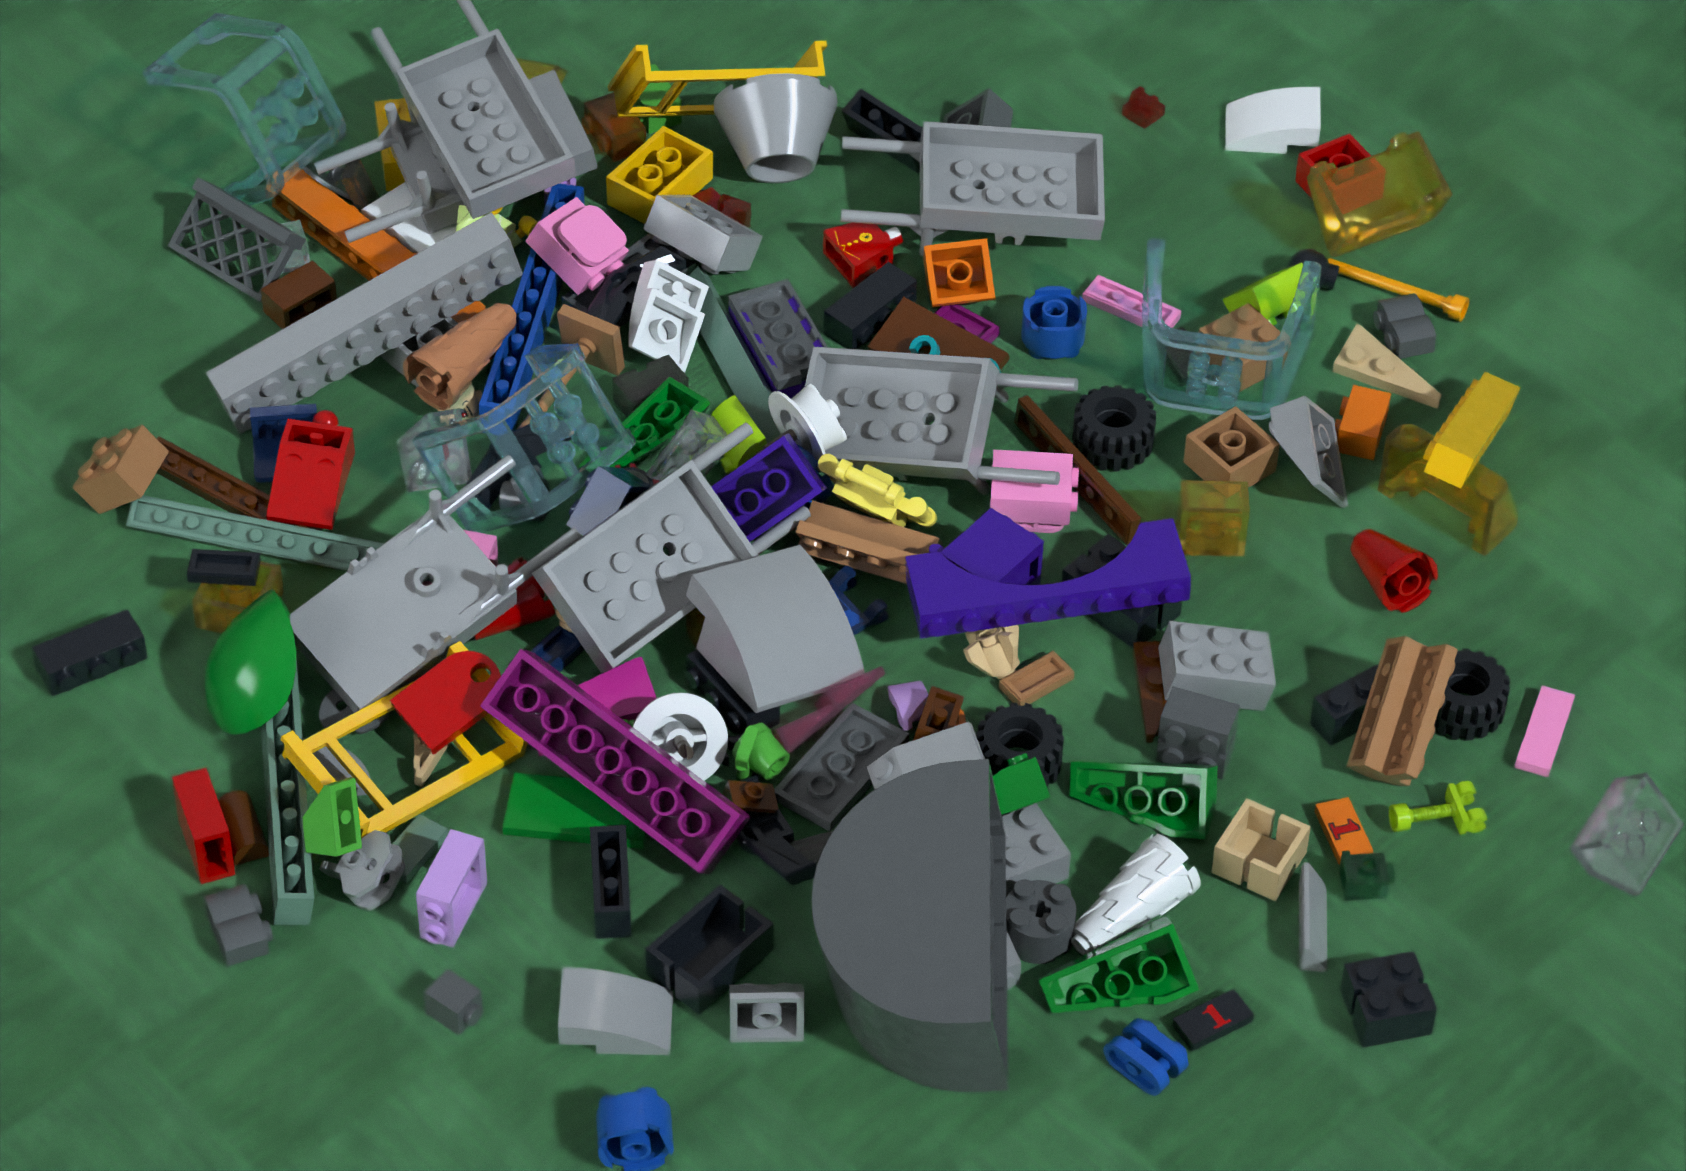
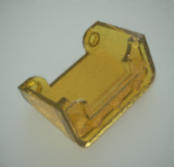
(1377, 194)
(1483, 496)

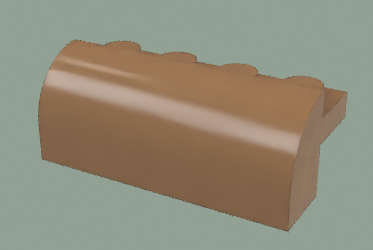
(861, 541)
(1401, 710)

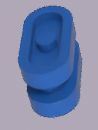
(1146, 1056)

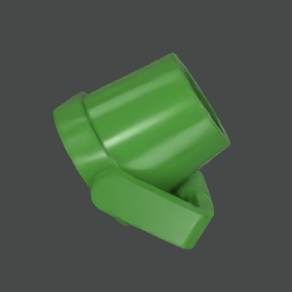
(759, 753)

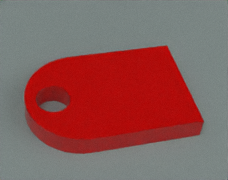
(446, 699)

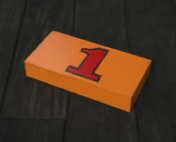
(1342, 828)

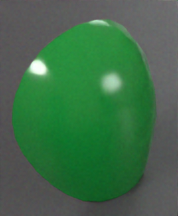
(252, 666)

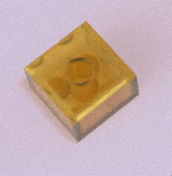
(1213, 517)
(220, 603)

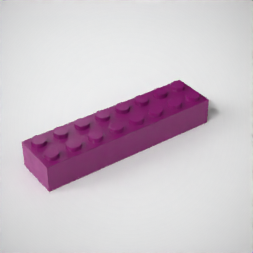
(615, 761)

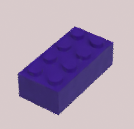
(769, 487)

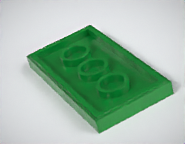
(561, 811)

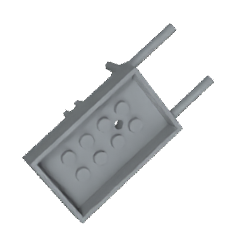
(482, 119)
(998, 182)
(429, 186)
(895, 396)
(618, 581)
(387, 628)

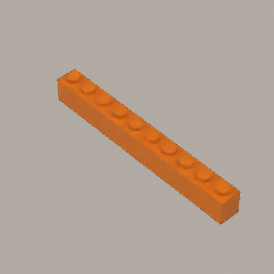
(328, 216)

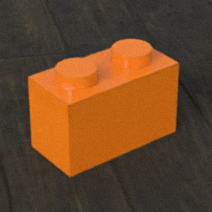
(1362, 421)

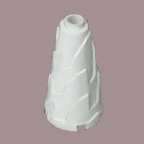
(1146, 886)

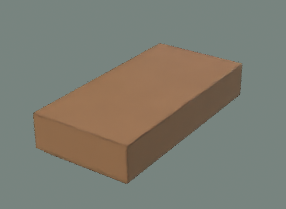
(1036, 679)

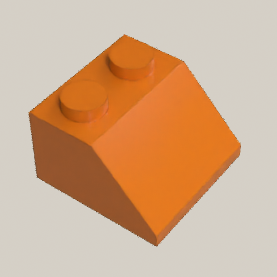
(958, 272)

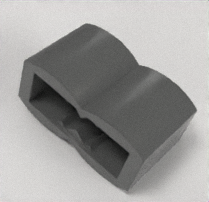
(1405, 326)
(237, 924)

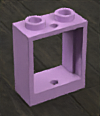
(451, 888)

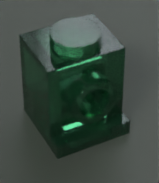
(1365, 876)

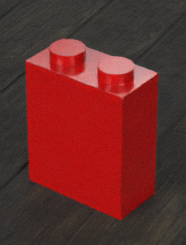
(203, 825)

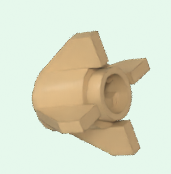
(994, 650)

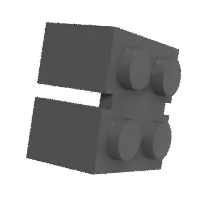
(1197, 730)

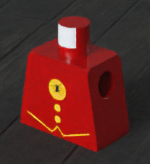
(859, 249)

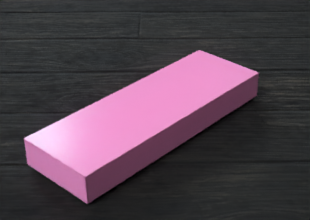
(1123, 302)
(1544, 731)

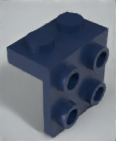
(267, 430)

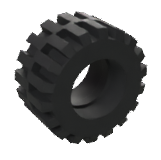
(1114, 427)
(1486, 707)
(1026, 729)

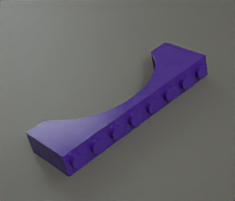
(1142, 575)

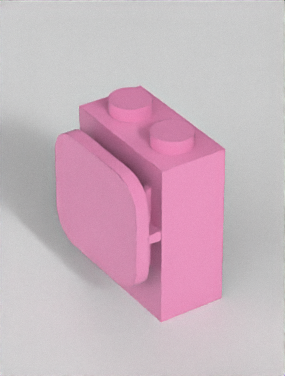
(579, 244)
(1033, 505)

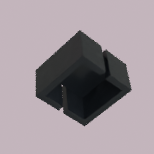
(1392, 999)

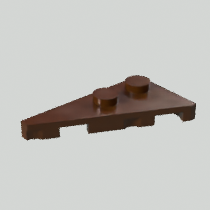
(1149, 686)

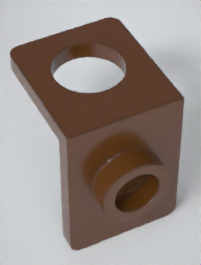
(751, 796)

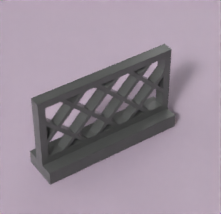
(241, 214)

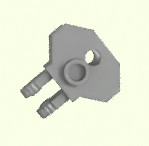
(365, 868)

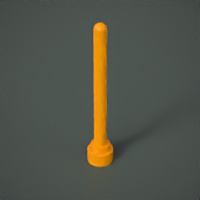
(1454, 306)

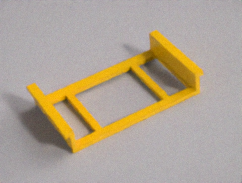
(636, 75)
(302, 757)

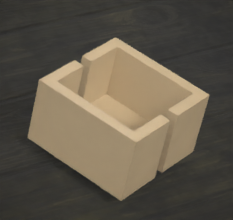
(1251, 855)

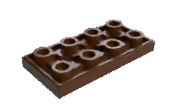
(913, 320)

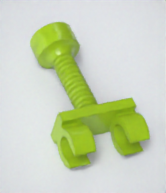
(1456, 798)

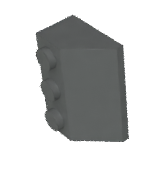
(983, 110)

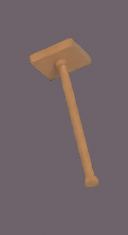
(596, 338)

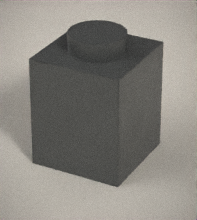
(453, 1002)

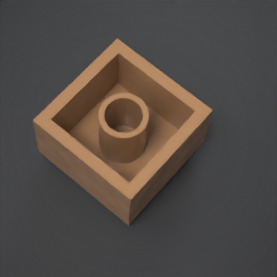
(1244, 324)
(1231, 449)
(120, 469)

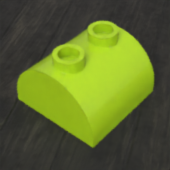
(1270, 294)
(730, 416)

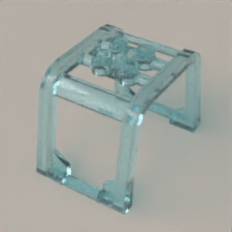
(282, 141)
(1277, 381)
(618, 440)

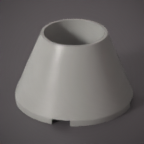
(777, 124)

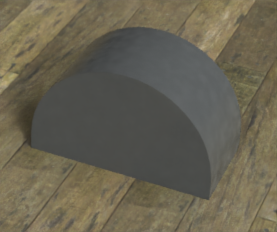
(919, 926)

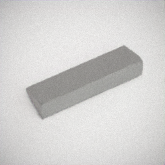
(1312, 921)

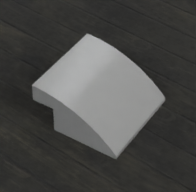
(774, 628)

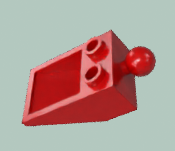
(311, 471)

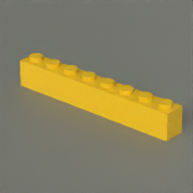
(1470, 429)

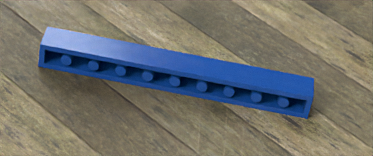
(534, 309)

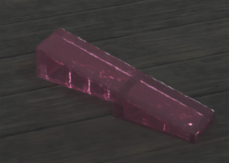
(828, 707)

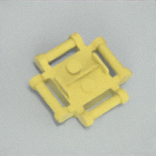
(875, 493)

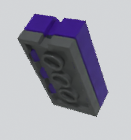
(777, 334)

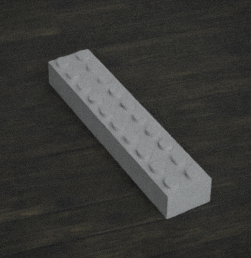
(367, 321)

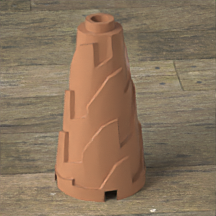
(455, 358)

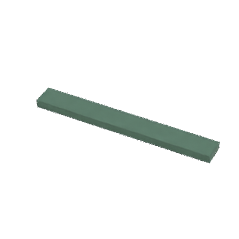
(735, 358)
(247, 533)

